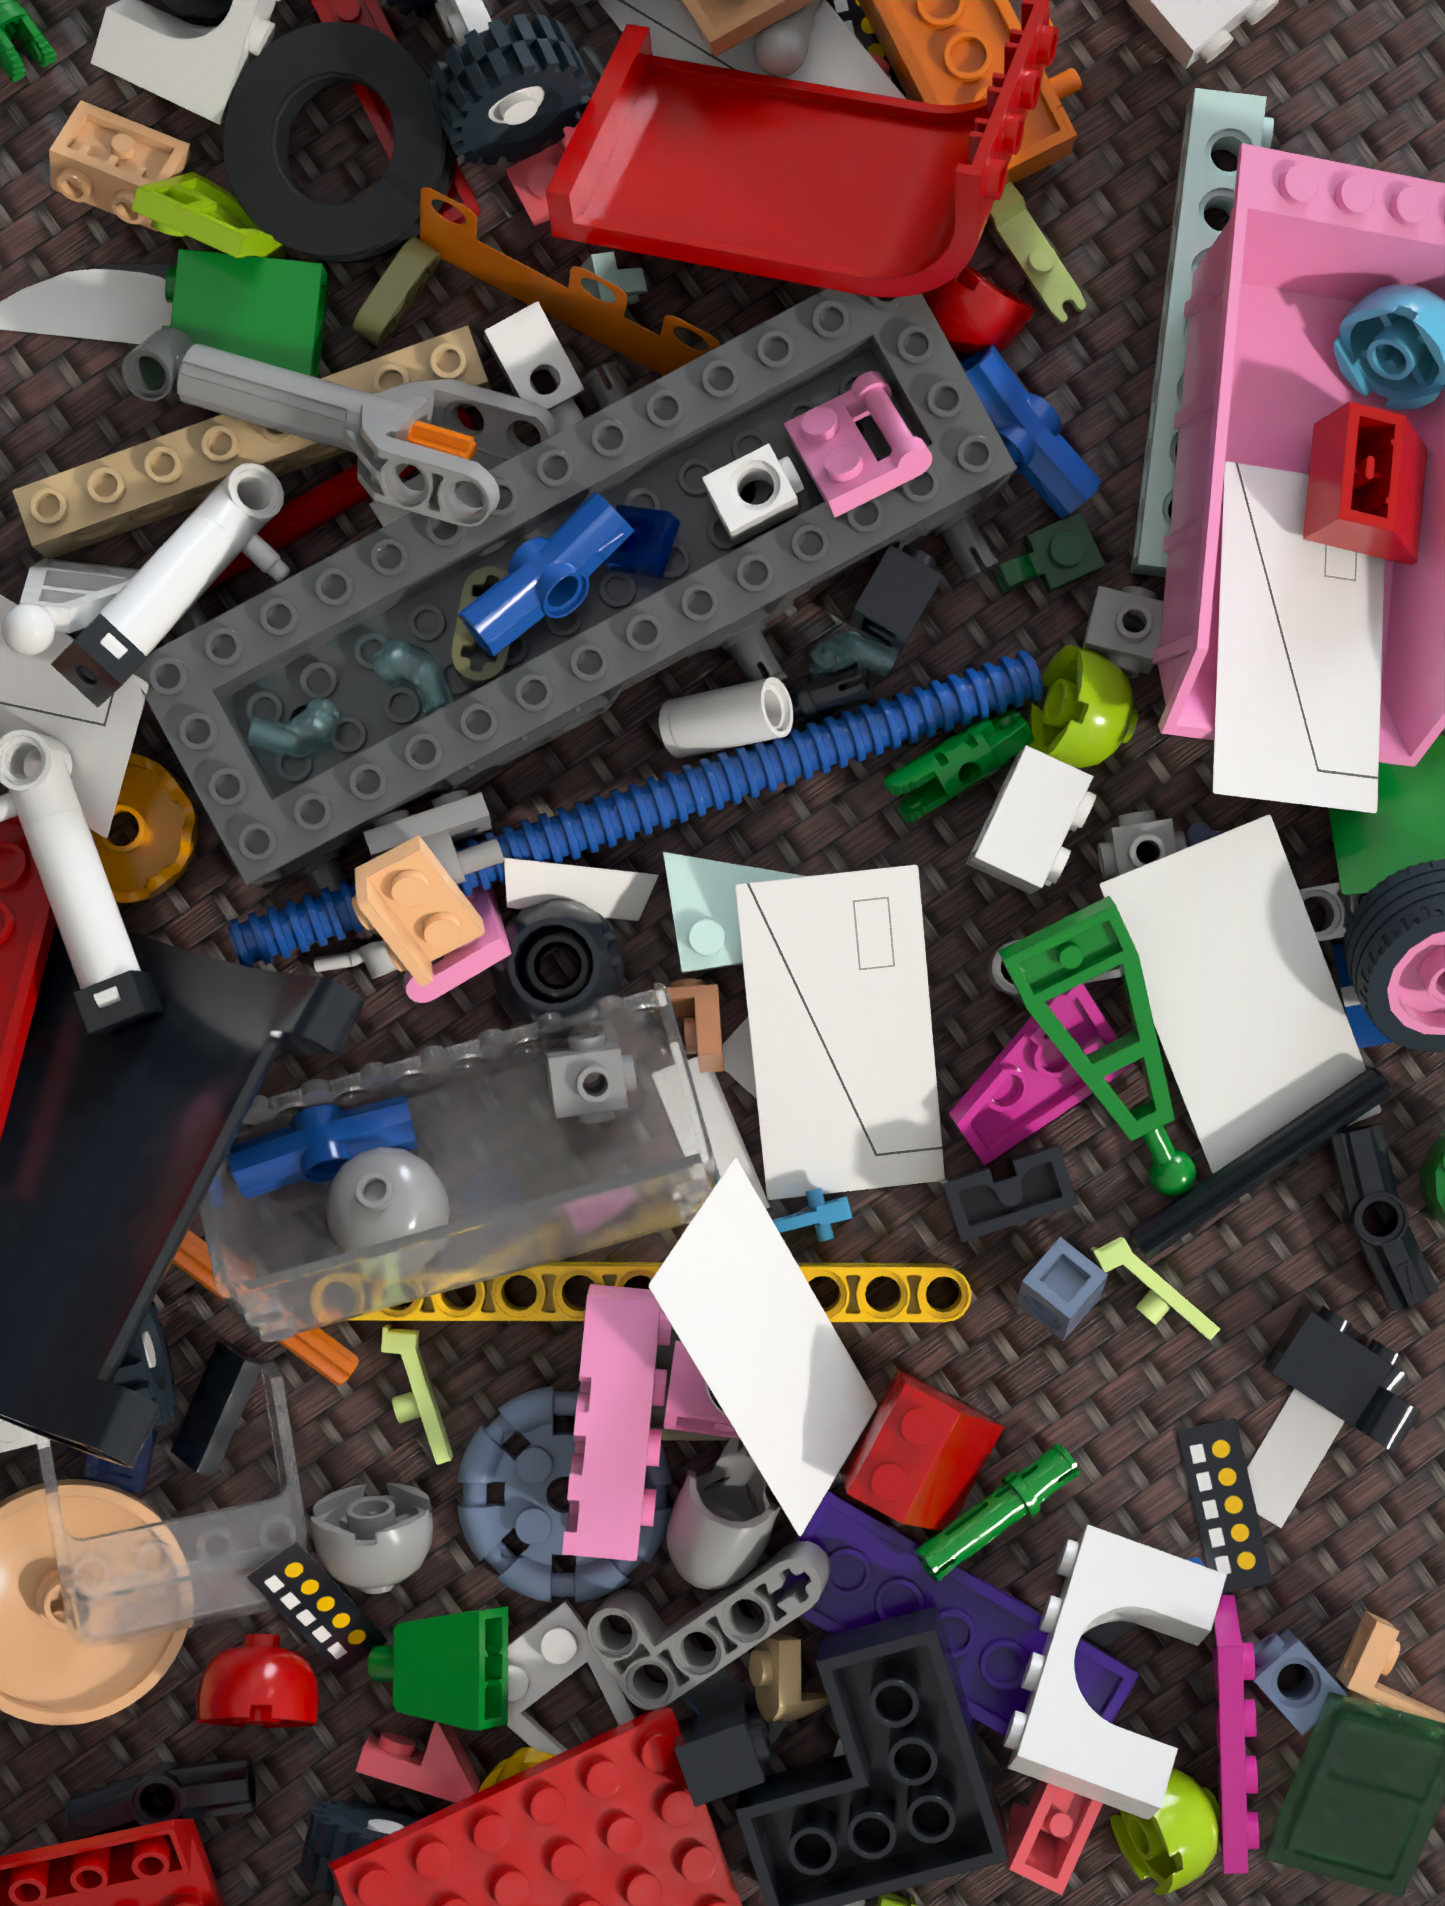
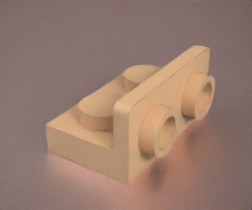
(106, 158)
(414, 907)

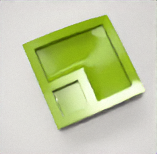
(205, 212)

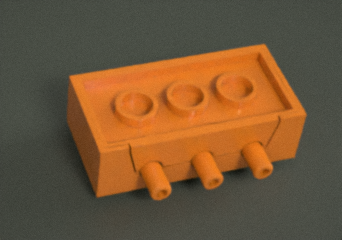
(948, 57)

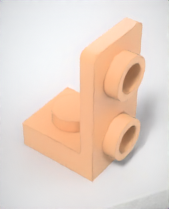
(1375, 1653)

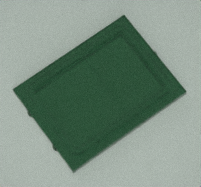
(1362, 1795)

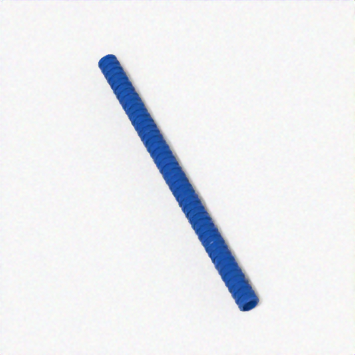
(679, 795)

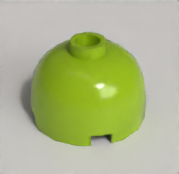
(1084, 709)
(1175, 1841)

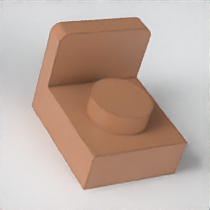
(704, 1030)

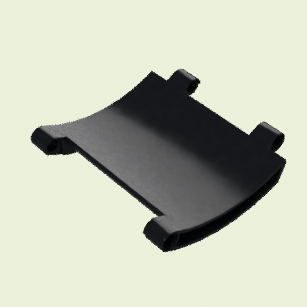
(111, 1163)

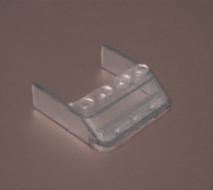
(179, 1568)

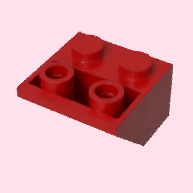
(1366, 483)

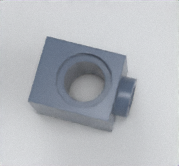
(1061, 1288)
(1304, 1702)

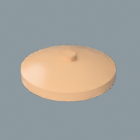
(42, 1668)

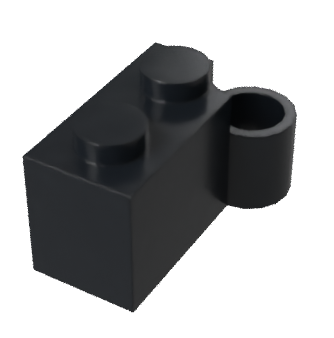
(1344, 1375)

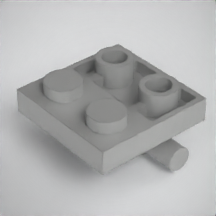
(449, 822)

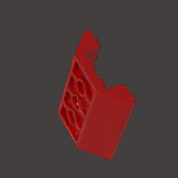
(121, 1868)

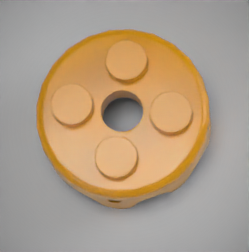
(164, 836)

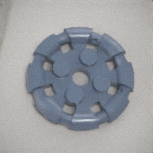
(529, 1506)

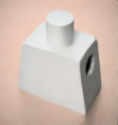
(529, 345)

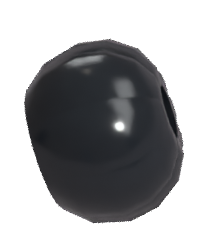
(532, 934)

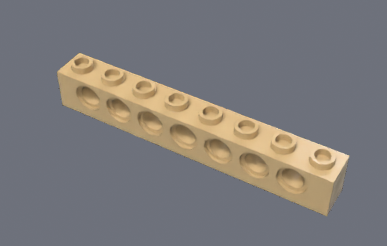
(188, 464)

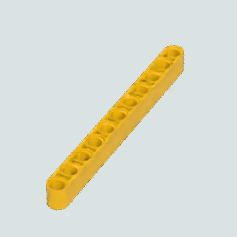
(553, 1305)

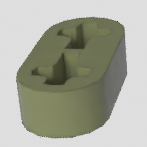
(396, 291)
(465, 641)

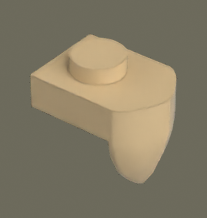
(777, 1680)

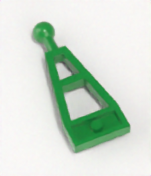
(1068, 956)

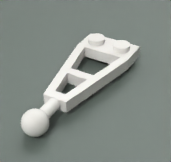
(60, 599)
(542, 1660)

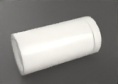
(726, 717)

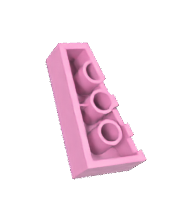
(614, 1423)

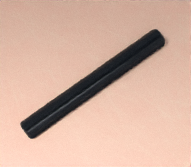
(1261, 1162)

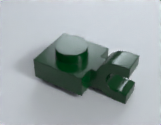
(1056, 554)

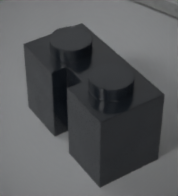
(896, 596)
(1032, 1189)
(722, 1751)

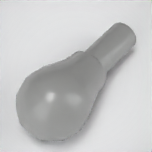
(785, 44)

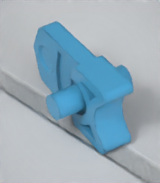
(821, 1214)

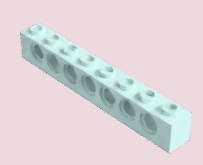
(1211, 123)

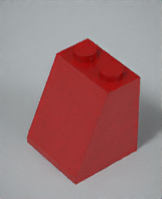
(919, 1454)

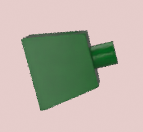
(449, 1668)

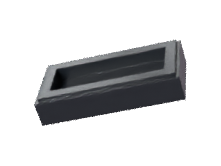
(216, 1409)

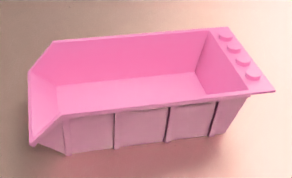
(1256, 380)

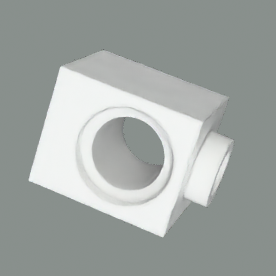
(745, 519)

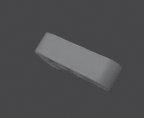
(717, 1617)

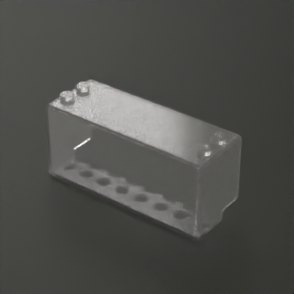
(512, 1173)

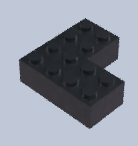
(903, 1798)

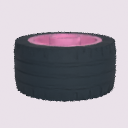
(1399, 956)

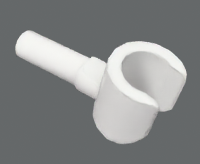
(373, 954)

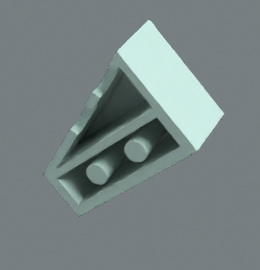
(707, 909)

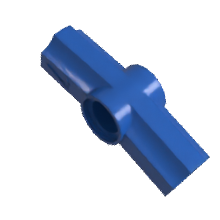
(1031, 434)
(546, 576)
(319, 1144)

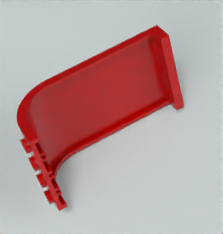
(793, 171)

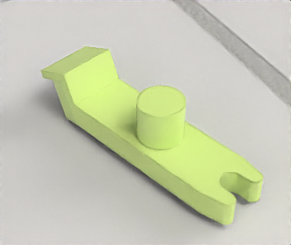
(1034, 254)
(1160, 1296)
(421, 1399)

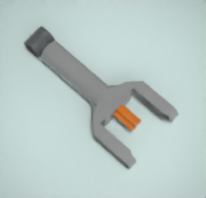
(384, 429)

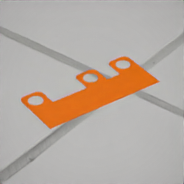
(568, 304)

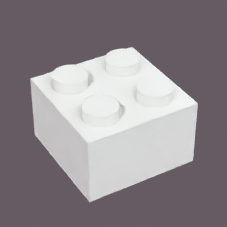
(1030, 821)

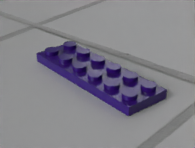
(986, 1628)

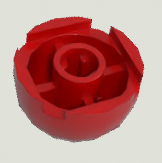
(977, 312)
(258, 1687)

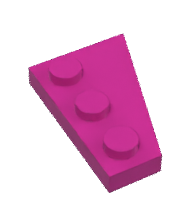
(1031, 1079)

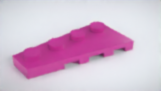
(1233, 1722)

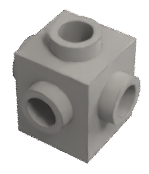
(1125, 627)
(1120, 845)
(569, 1067)

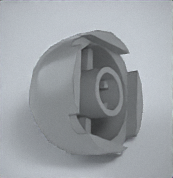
(383, 1198)
(372, 1538)

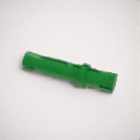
(1007, 1504)

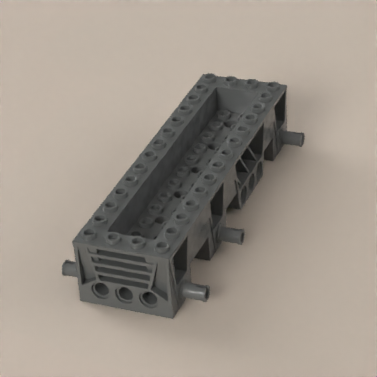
(640, 450)

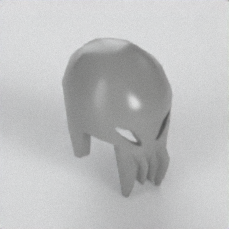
(718, 1527)

